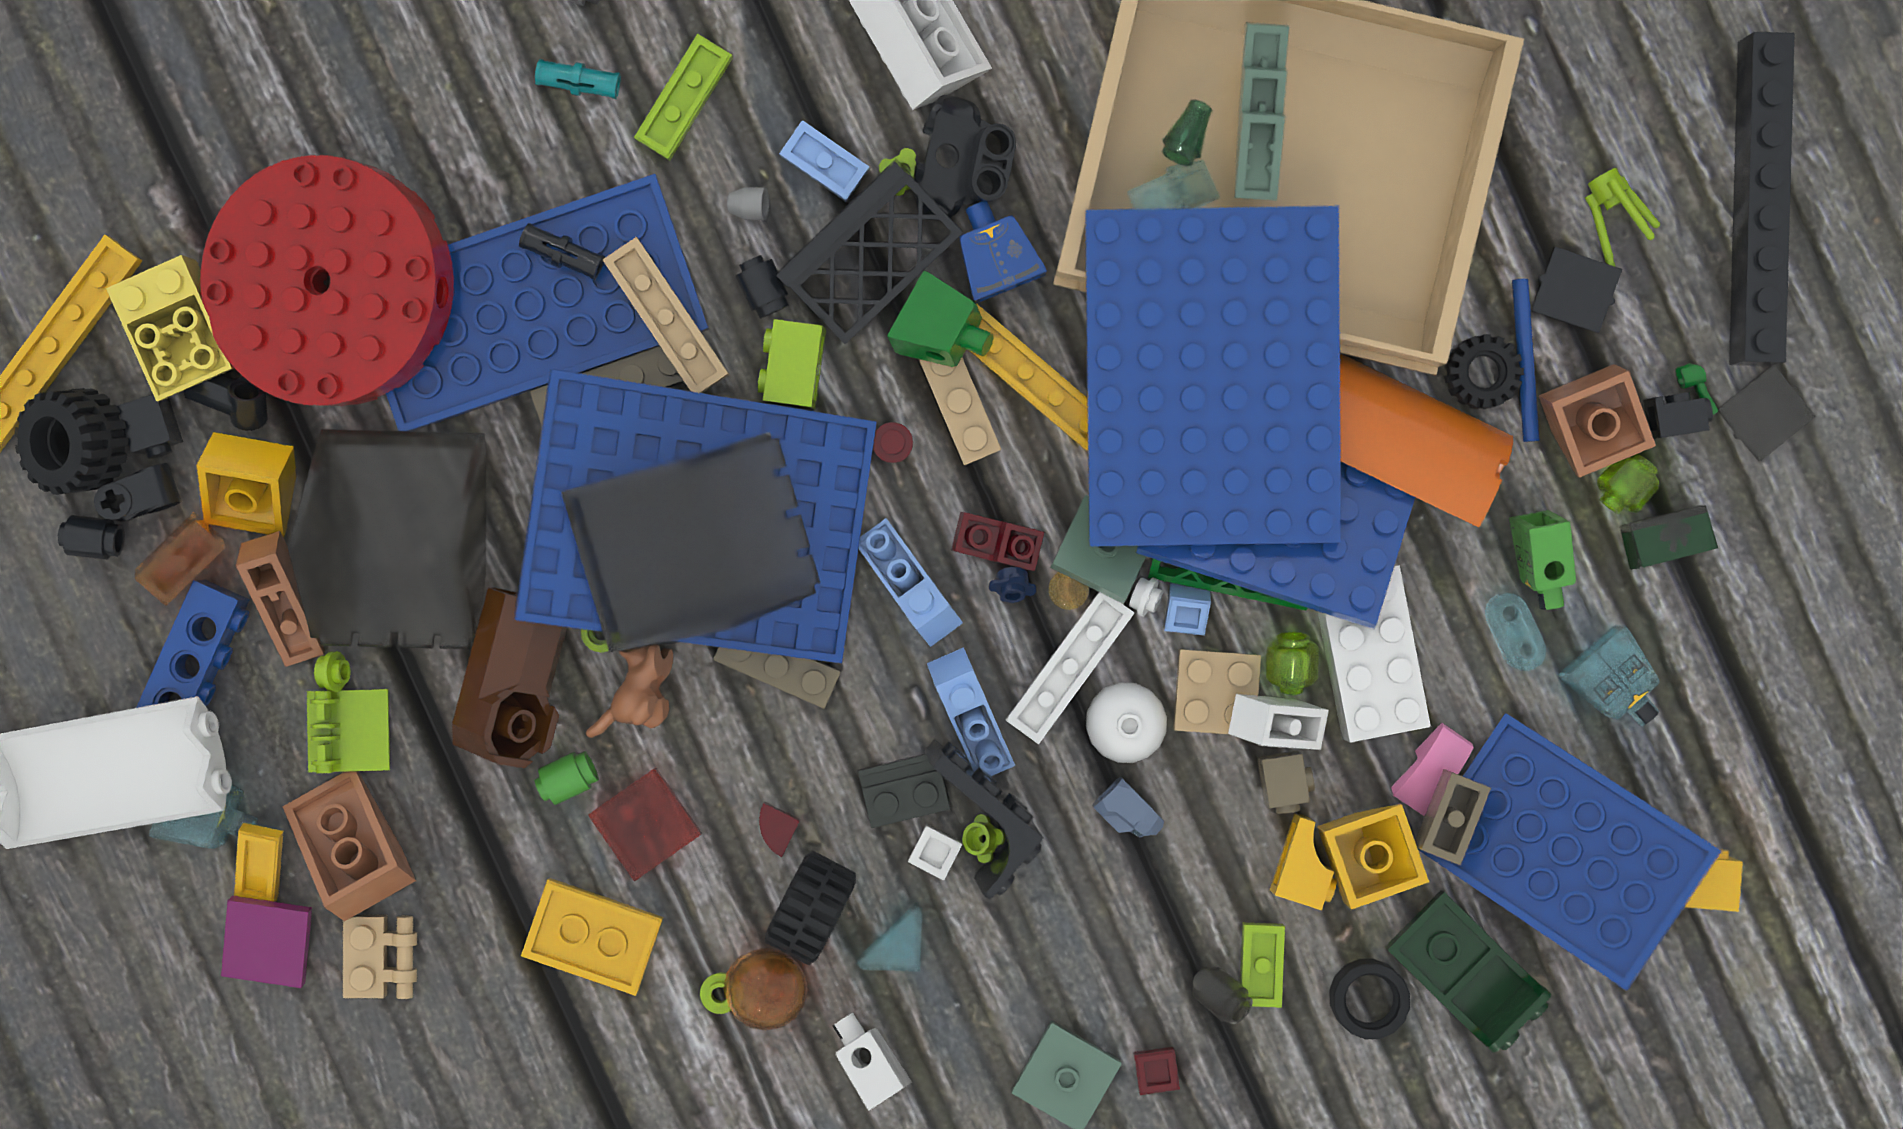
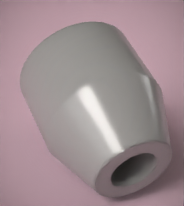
(749, 203)

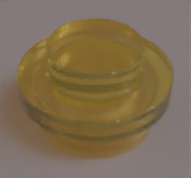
(1067, 592)

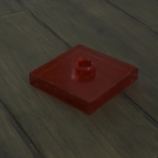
(645, 824)

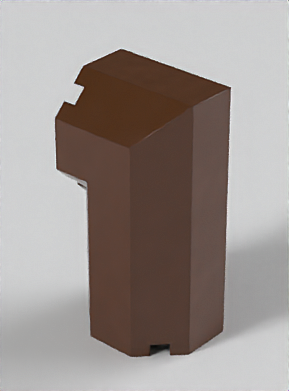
(507, 685)

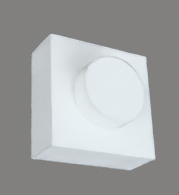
(935, 852)

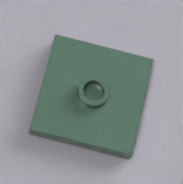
(1102, 568)
(1066, 1076)

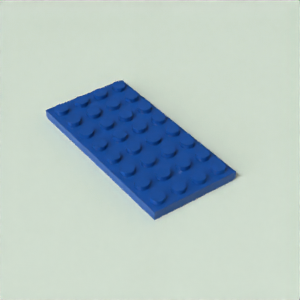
(524, 316)

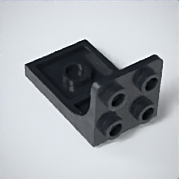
(1021, 834)

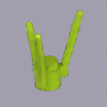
(1611, 191)

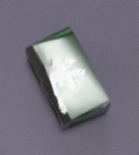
(1668, 537)

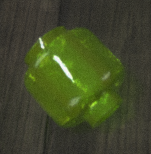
(1628, 484)
(1292, 662)

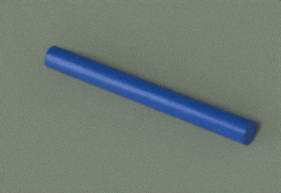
(1524, 346)

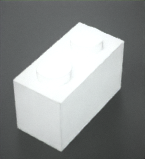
(1278, 722)

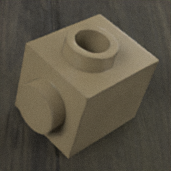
(1285, 781)

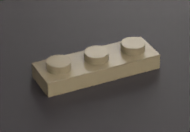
(797, 676)

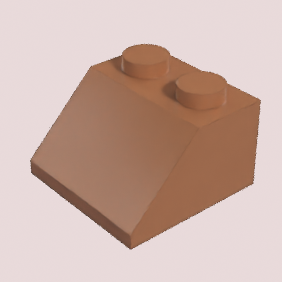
(1597, 419)

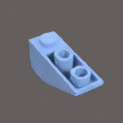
(908, 583)
(970, 712)

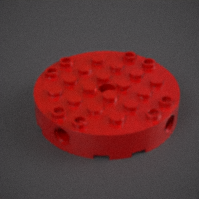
(269, 268)

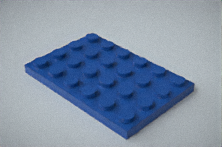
(1332, 578)
(1577, 853)

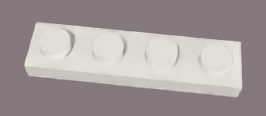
(1069, 666)

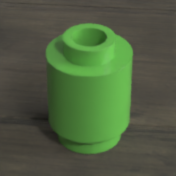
(566, 777)

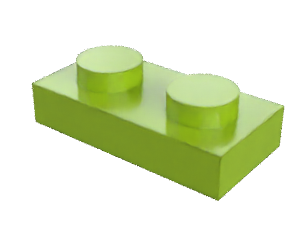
(1263, 963)

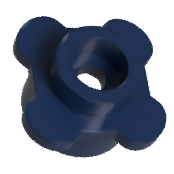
(1012, 584)

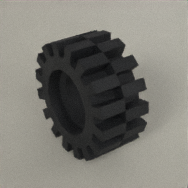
(1508, 371)

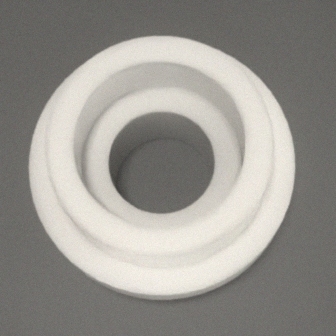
(1146, 596)

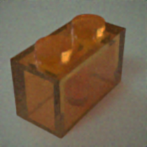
(179, 558)

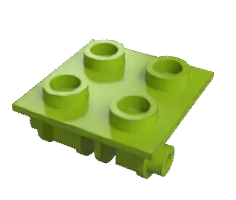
(348, 730)

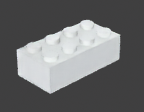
(1376, 670)

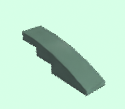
(1261, 111)

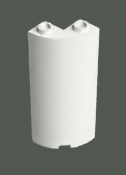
(111, 772)

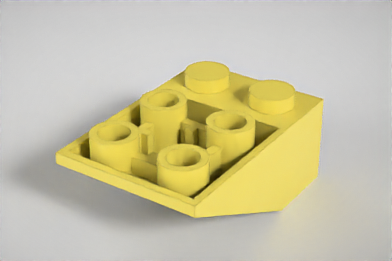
(169, 326)

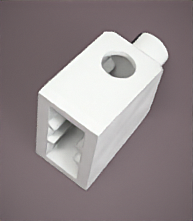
(874, 1080)

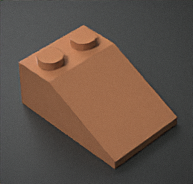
(348, 845)

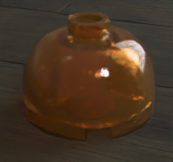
(765, 989)

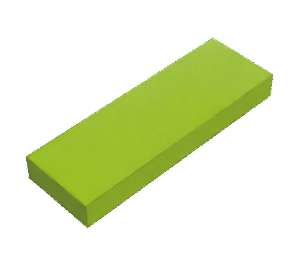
(683, 97)

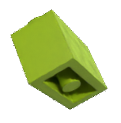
(792, 364)

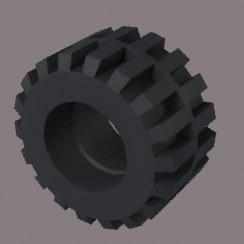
(71, 440)
(810, 908)

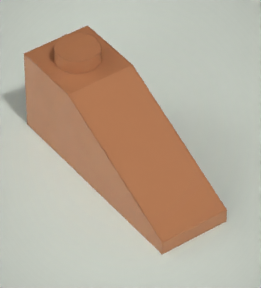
(274, 590)

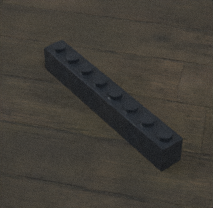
(1761, 199)

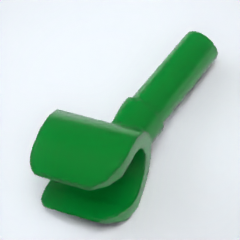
(1694, 375)

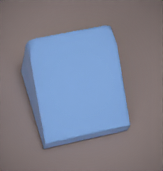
(1187, 609)

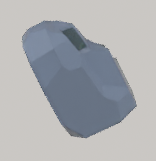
(1127, 810)

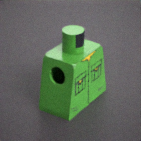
(1544, 555)

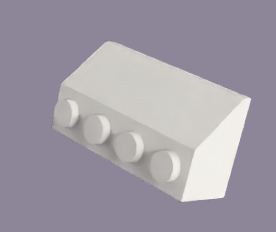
(923, 46)

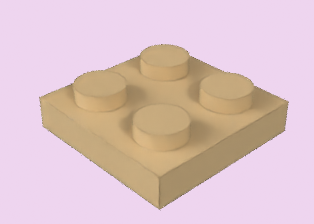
(1208, 688)

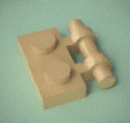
(366, 957)

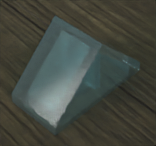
(898, 946)

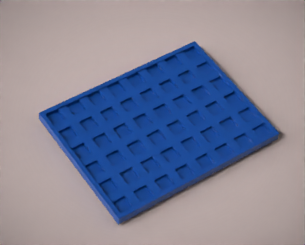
(1213, 375)
(616, 426)

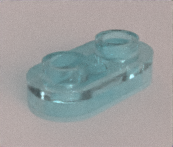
(1514, 633)

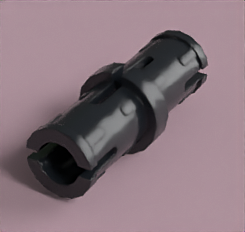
(537, 239)

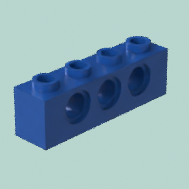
(187, 639)

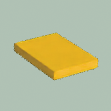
(592, 936)

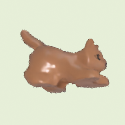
(639, 697)

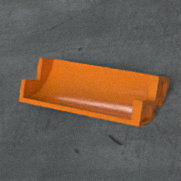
(1419, 443)

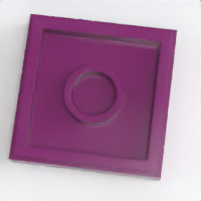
(266, 941)

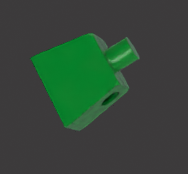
(938, 324)

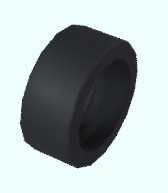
(1382, 1027)

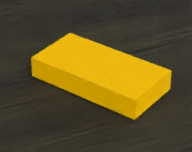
(258, 862)

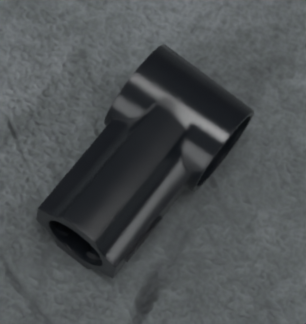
(233, 397)

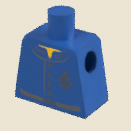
(997, 254)

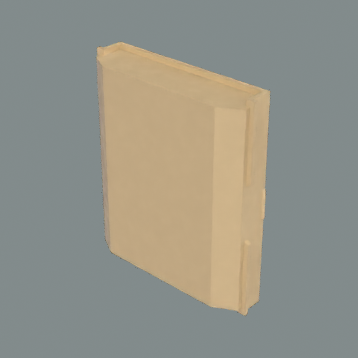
(1380, 118)

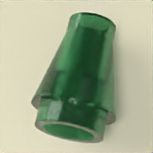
(1187, 135)

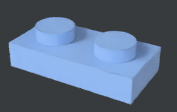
(824, 161)

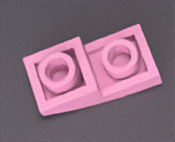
(1439, 751)

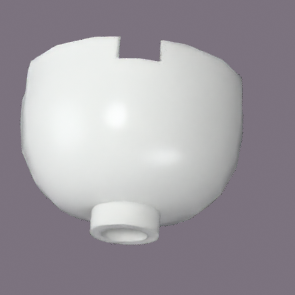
(1126, 722)

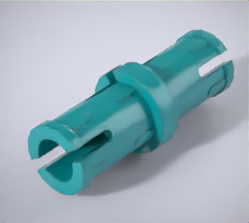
(577, 78)

